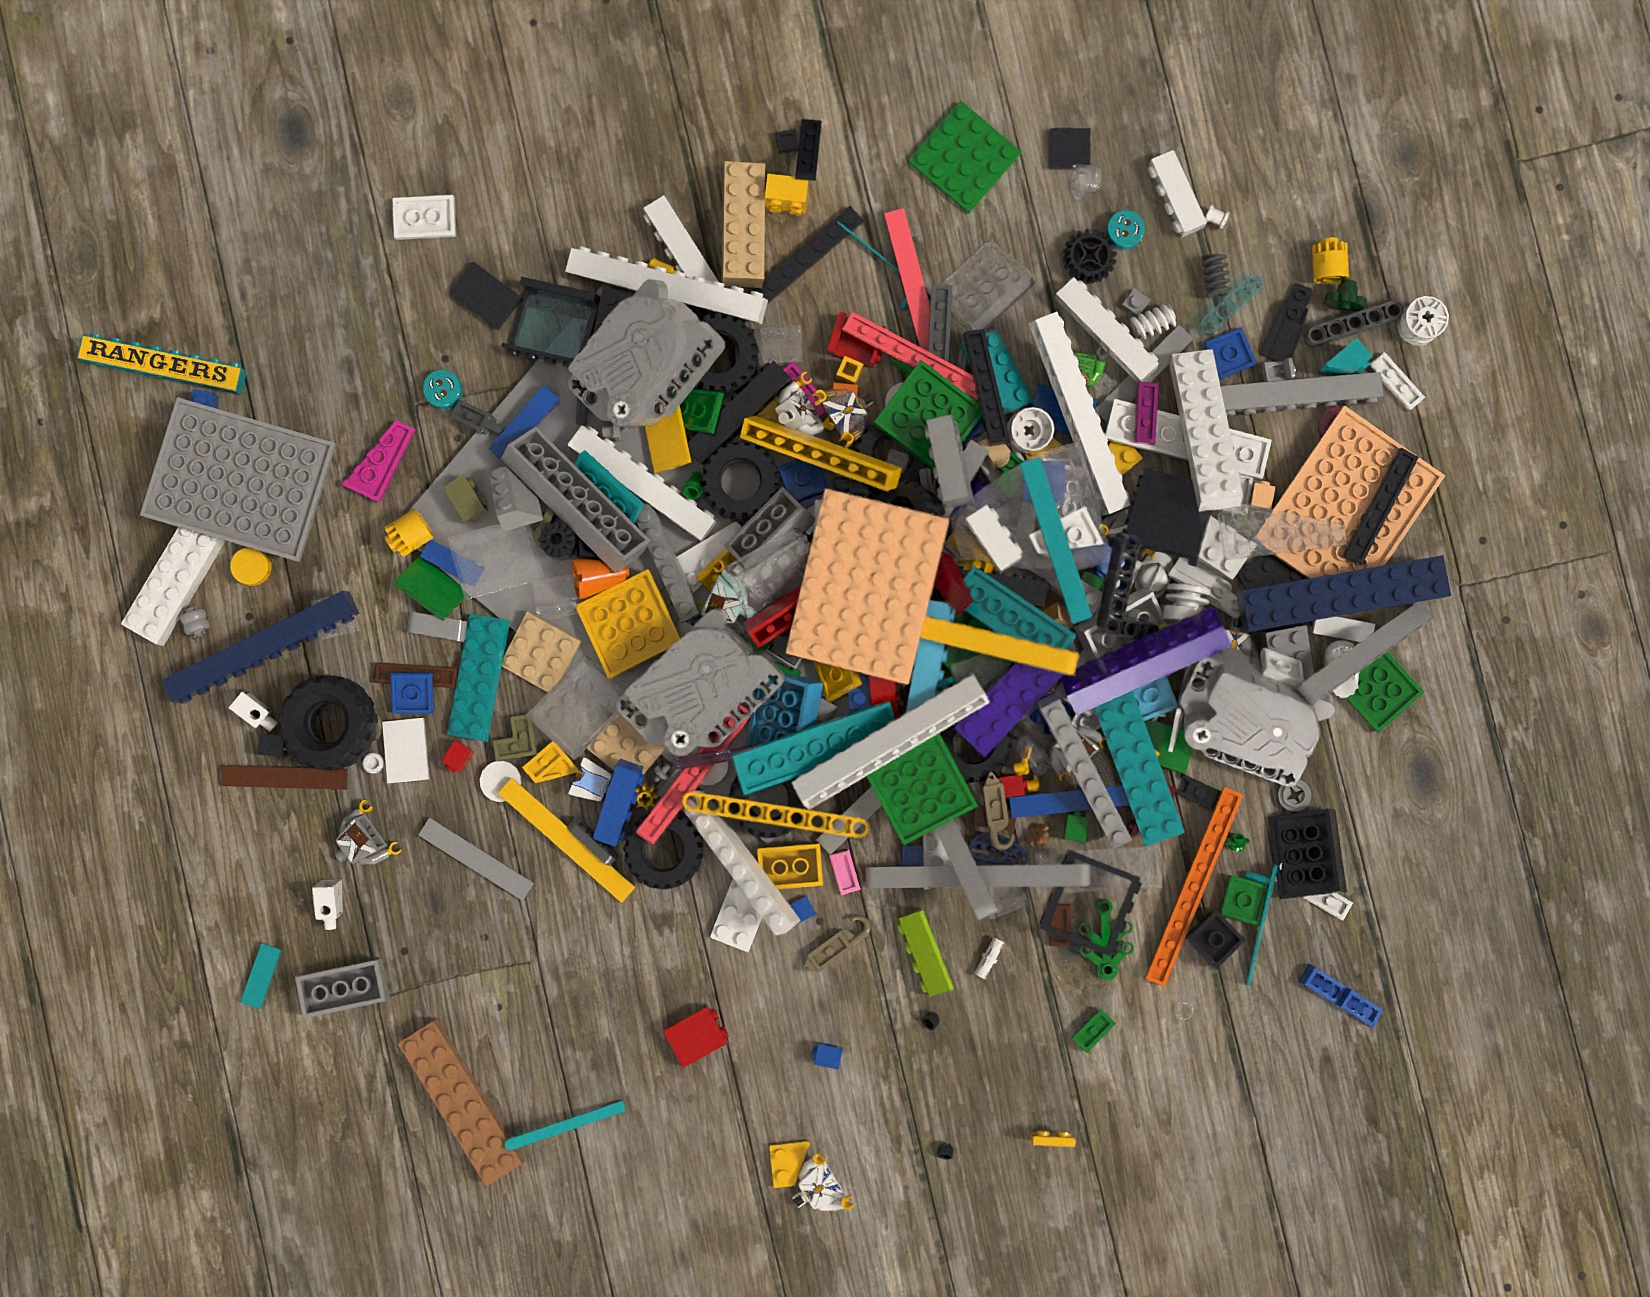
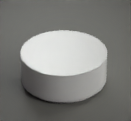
(373, 763)

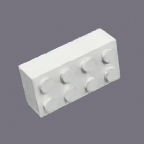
(1212, 553)

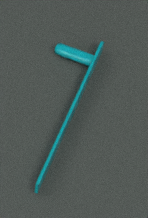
(904, 304)
(1270, 881)
(520, 1139)

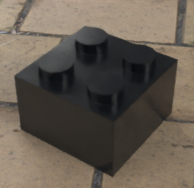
(1214, 939)

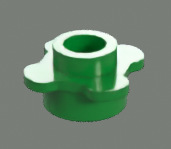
(1237, 842)

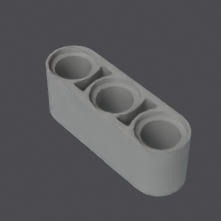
(434, 627)

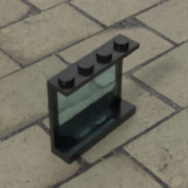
(552, 322)

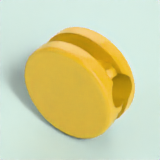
(250, 566)

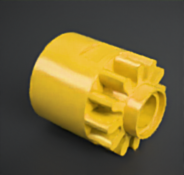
(1330, 261)
(408, 533)

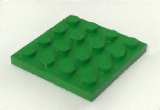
(965, 157)
(923, 398)
(922, 789)

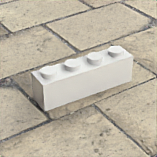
(1177, 194)

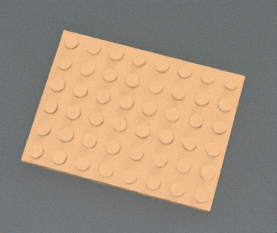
(1339, 485)
(867, 586)

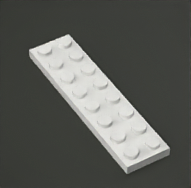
(1249, 450)

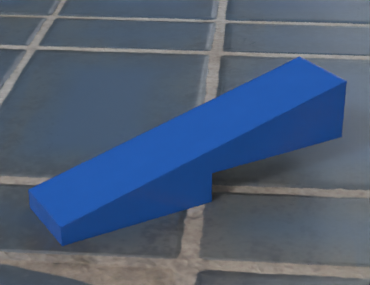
(529, 417)
(1341, 995)

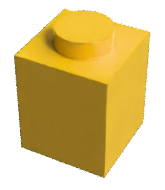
(849, 371)

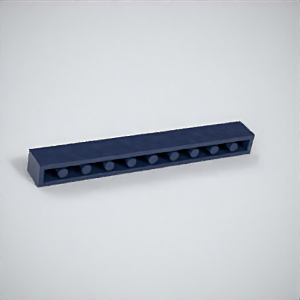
(260, 647)

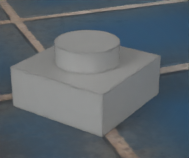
(1135, 302)

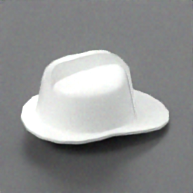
(1154, 573)

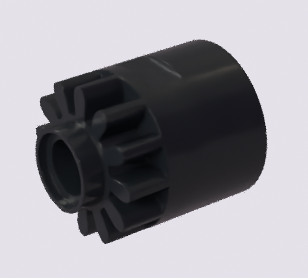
(566, 548)

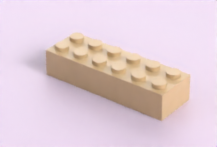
(743, 224)

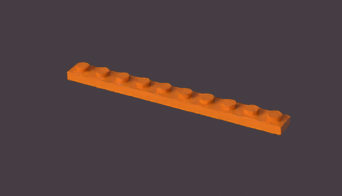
(1193, 886)

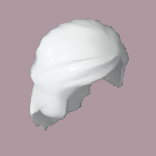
(1333, 652)

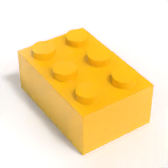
(792, 865)

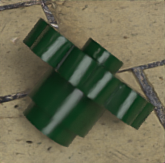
(1346, 297)

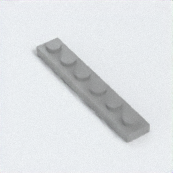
(668, 564)

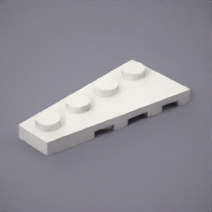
(702, 554)

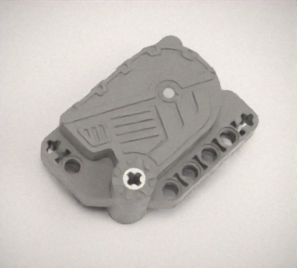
(643, 358)
(699, 686)
(1250, 717)

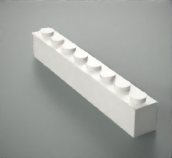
(644, 485)
(743, 868)

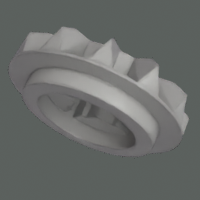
(1303, 798)

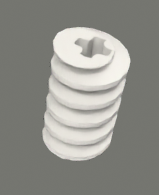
(1153, 320)

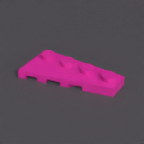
(378, 468)

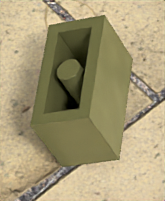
(465, 499)

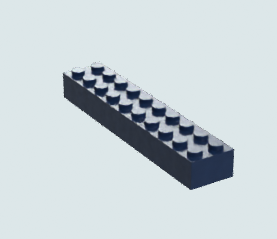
(1343, 594)

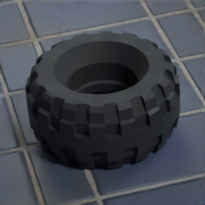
(299, 719)

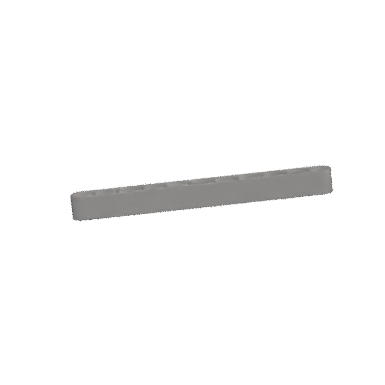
(992, 875)

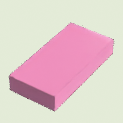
(844, 872)

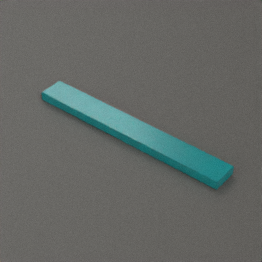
(1055, 540)

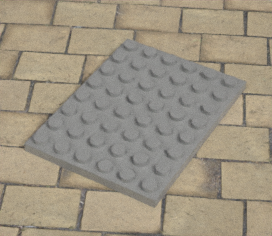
(238, 479)

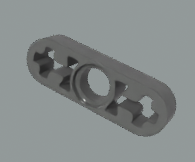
(585, 836)

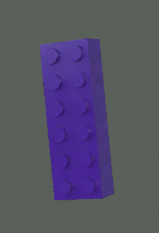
(1009, 701)

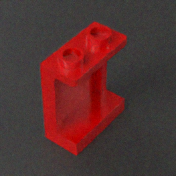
(846, 345)
(696, 1036)

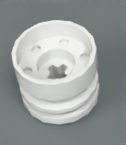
(1415, 328)
(1040, 433)
(1185, 601)

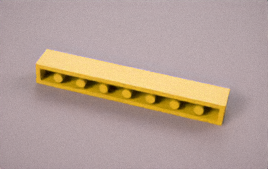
(820, 453)

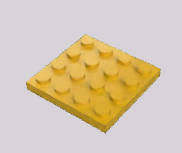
(628, 624)

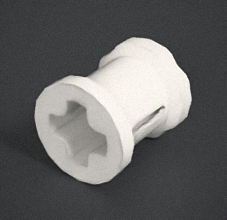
(1216, 217)

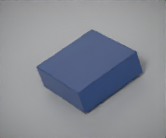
(803, 908)

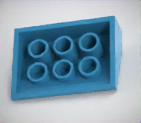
(786, 711)

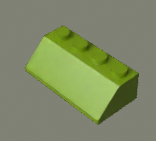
(925, 952)

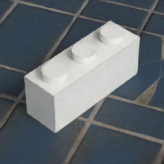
(994, 538)

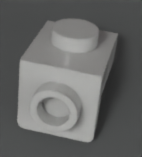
(1278, 370)

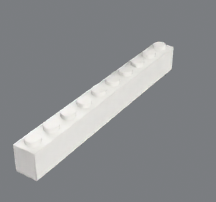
(688, 291)
(1079, 411)
(890, 742)

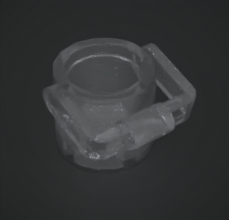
(1084, 179)

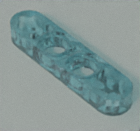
(1229, 303)

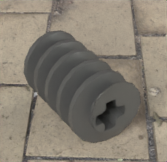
(1215, 275)

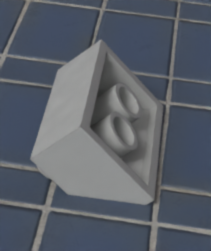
(513, 499)

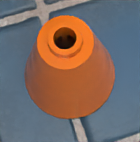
(594, 576)

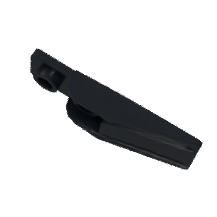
(1288, 325)

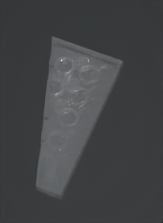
(1264, 531)

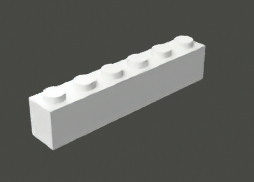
(677, 241)
(1106, 331)

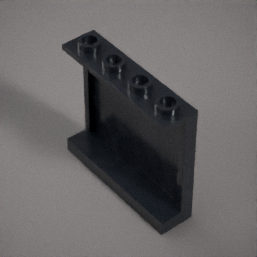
(1167, 516)

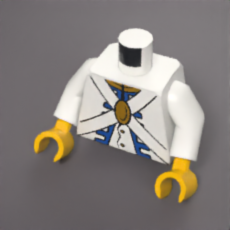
(796, 410)
(820, 1186)

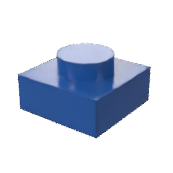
(912, 856)

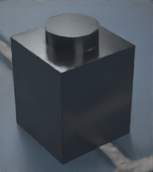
(271, 745)

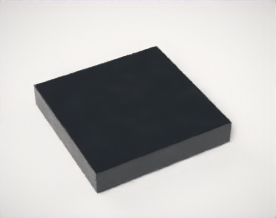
(1068, 147)

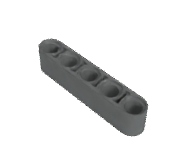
(1360, 317)

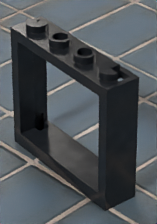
(1119, 925)

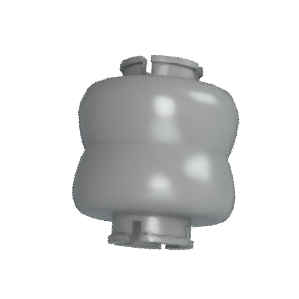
(195, 622)

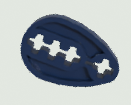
(984, 841)

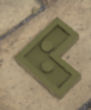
(522, 743)

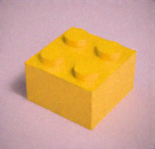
(786, 194)

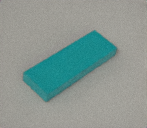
(261, 975)

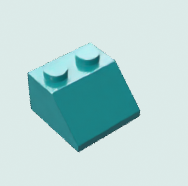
(1349, 361)

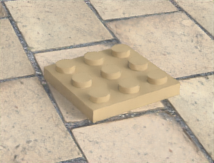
(540, 652)
(625, 742)

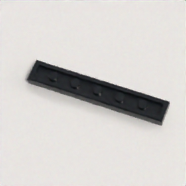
(986, 387)
(1380, 506)

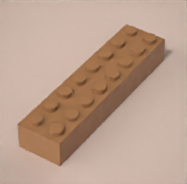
(461, 1101)

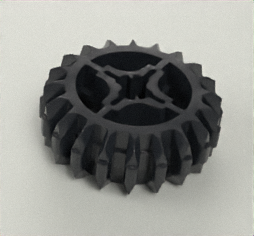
(1076, 242)

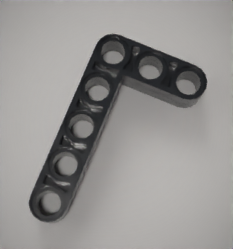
(1121, 594)

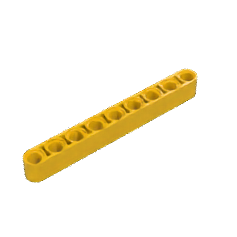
(999, 645)
(764, 817)

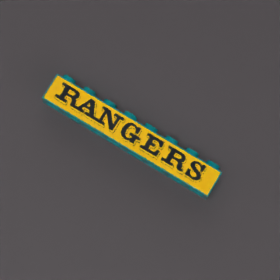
(161, 364)

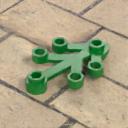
(1105, 934)

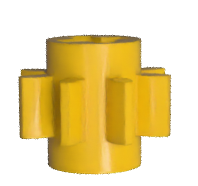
(649, 793)

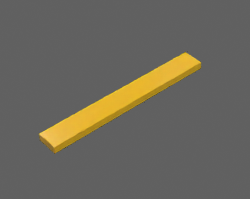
(565, 840)

